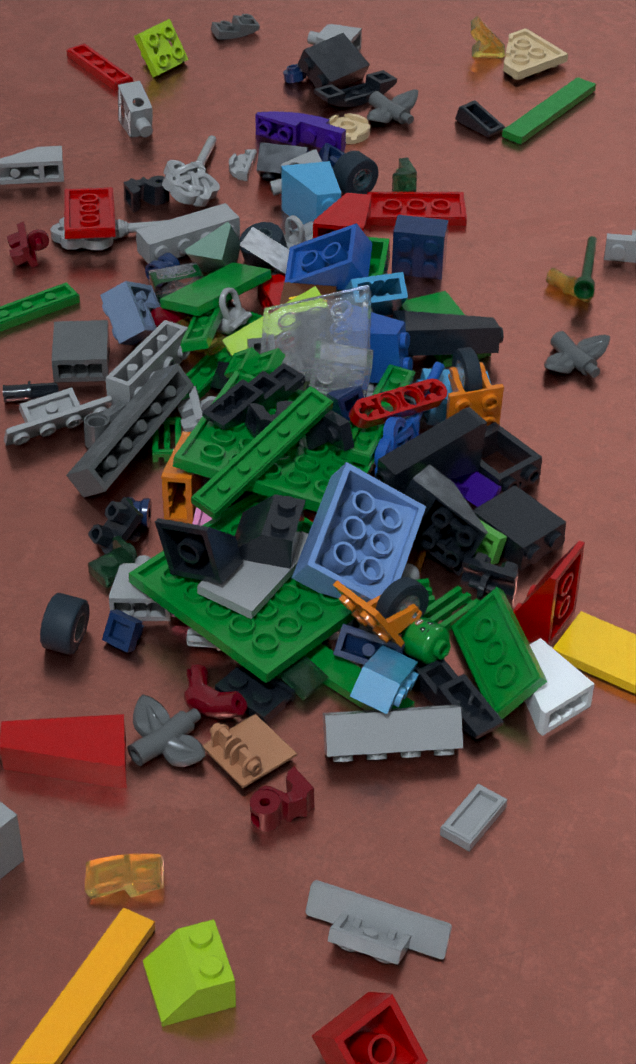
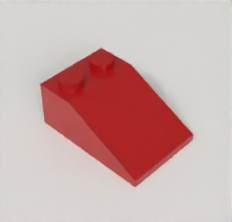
(552, 599)

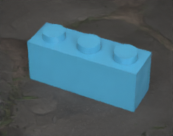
(385, 680)

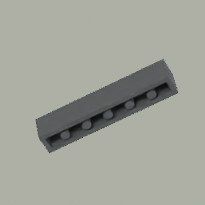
(130, 431)

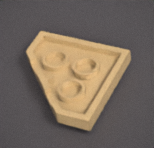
(530, 54)

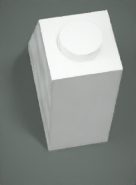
(563, 695)

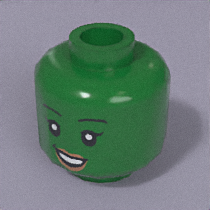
(426, 641)

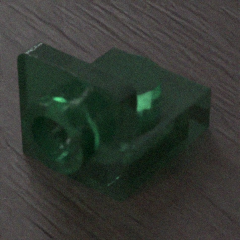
(405, 177)
(106, 567)

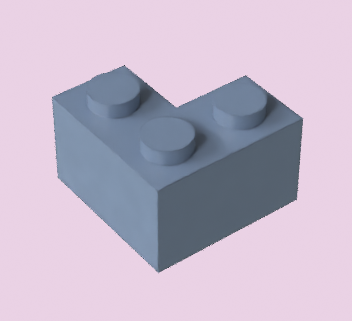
(129, 311)

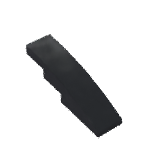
(263, 390)
(444, 687)

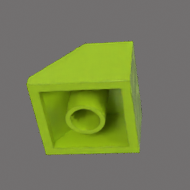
(190, 974)

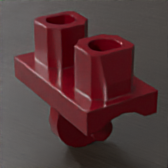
(25, 245)

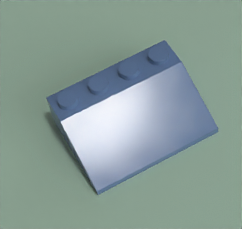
(358, 536)

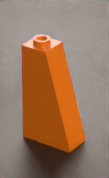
(179, 488)

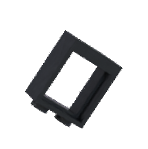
(526, 461)

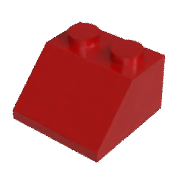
(370, 1033)

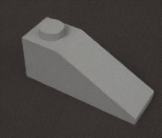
(33, 166)

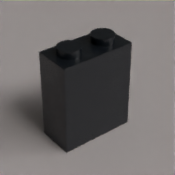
(333, 62)
(529, 526)

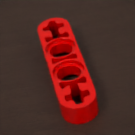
(396, 399)

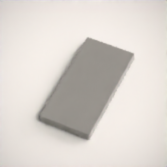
(250, 585)

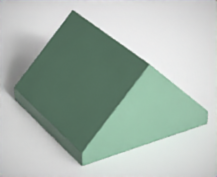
(215, 249)

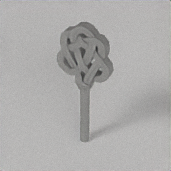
(189, 182)
(122, 228)

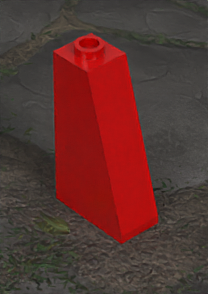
(68, 748)

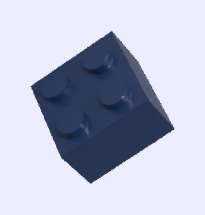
(419, 246)

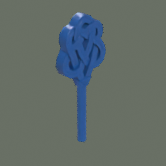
(401, 430)

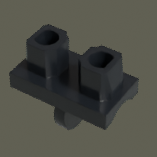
(121, 521)
(484, 576)

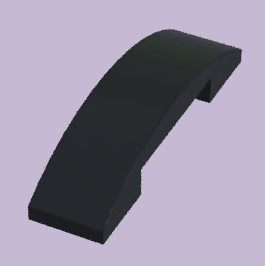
(358, 94)

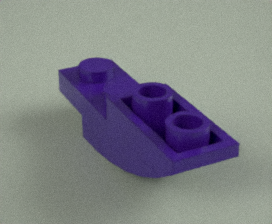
(299, 127)

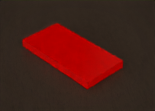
(436, 205)
(89, 213)

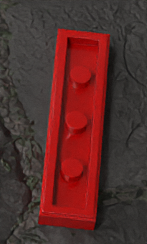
(98, 66)

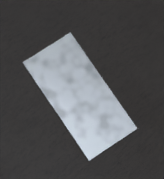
(266, 249)

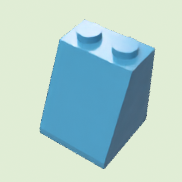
(308, 189)

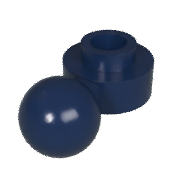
(293, 74)

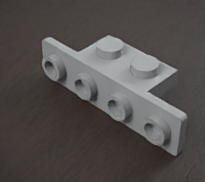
(51, 413)
(376, 926)

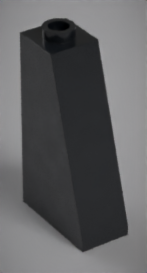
(448, 332)
(449, 447)

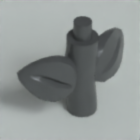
(397, 109)
(579, 356)
(164, 734)

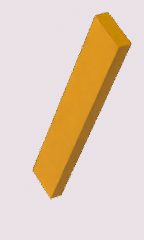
(87, 990)

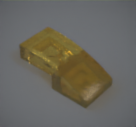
(129, 871)

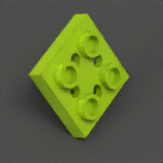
(157, 49)

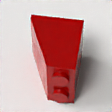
(346, 211)

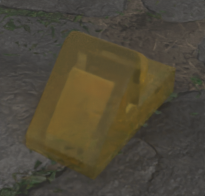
(487, 43)

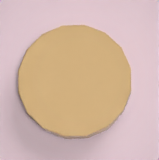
(356, 127)

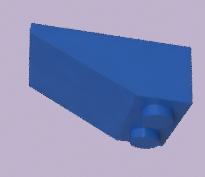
(330, 258)

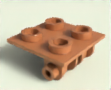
(247, 749)

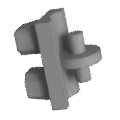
(192, 409)

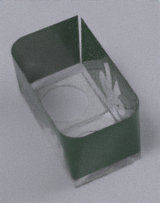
(172, 275)

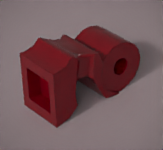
(271, 805)

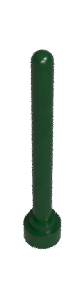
(585, 285)

